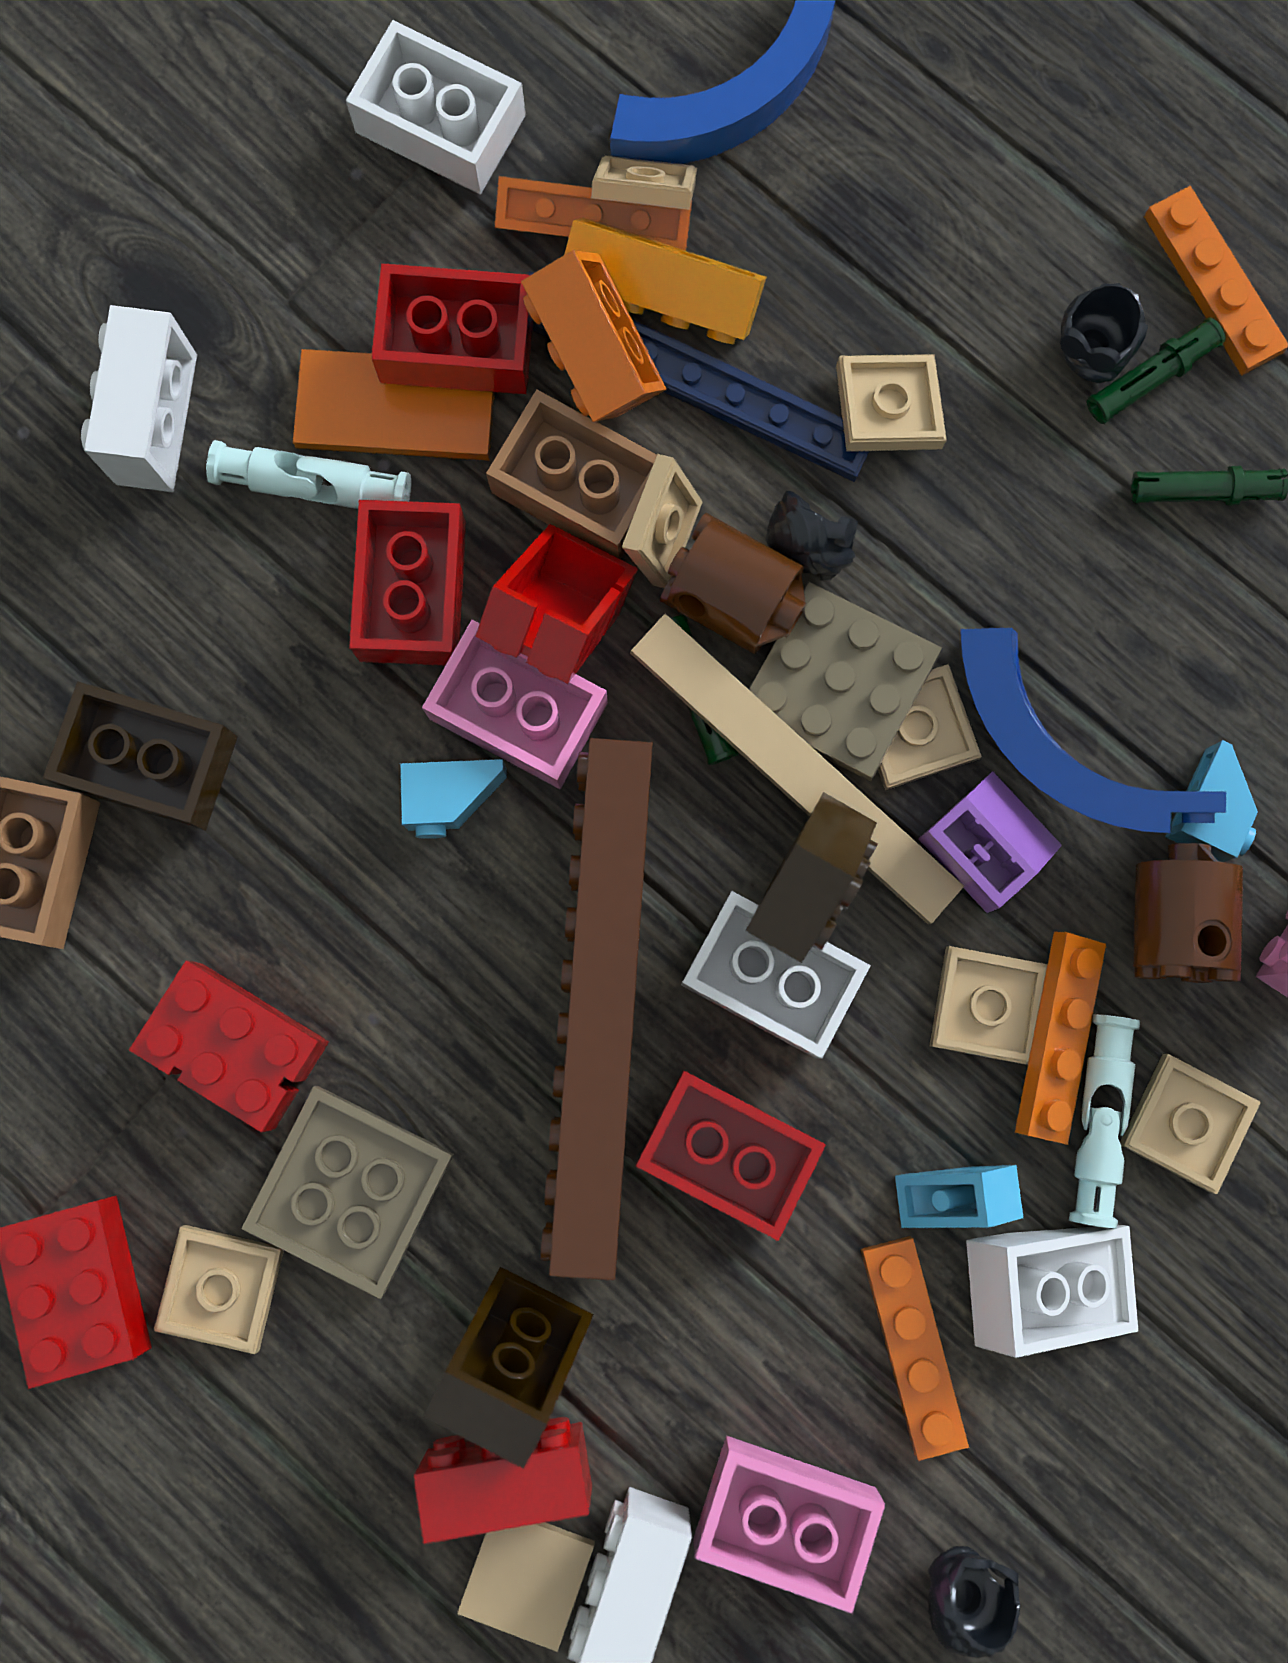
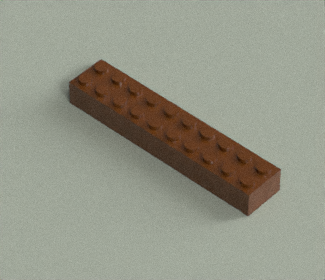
(601, 1010)

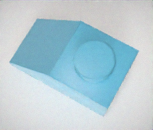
(446, 793)
(1232, 830)
(959, 1197)

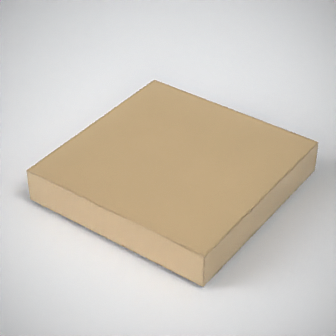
(644, 182)
(890, 402)
(662, 520)
(932, 735)
(987, 1005)
(1190, 1123)
(219, 1289)
(527, 1581)

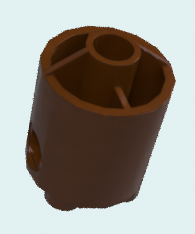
(735, 586)
(1188, 917)

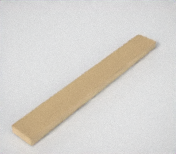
(790, 761)

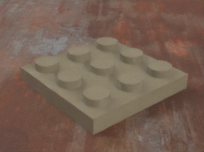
(845, 680)
(347, 1191)

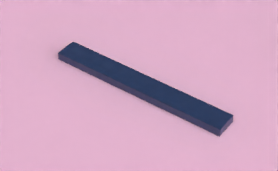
(749, 403)

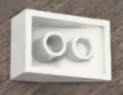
(1051, 1288)

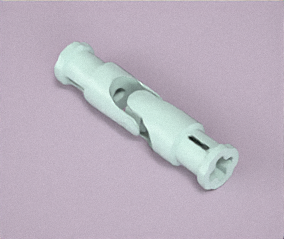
(302, 476)
(1100, 1156)

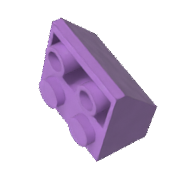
(991, 843)

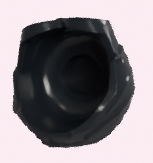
(1102, 332)
(811, 538)
(969, 1607)

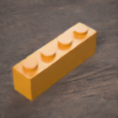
(673, 281)

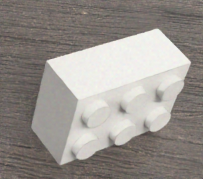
(436, 106)
(139, 398)
(771, 989)
(632, 1582)

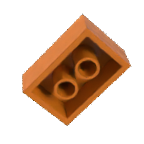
(592, 335)

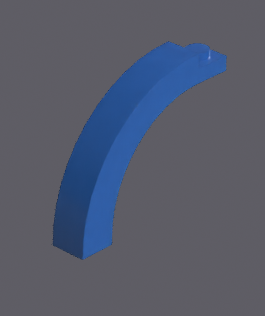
(730, 113)
(1004, 707)

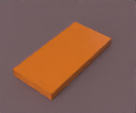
(351, 411)

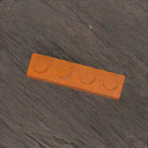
(554, 206)
(1216, 279)
(1060, 1037)
(914, 1348)

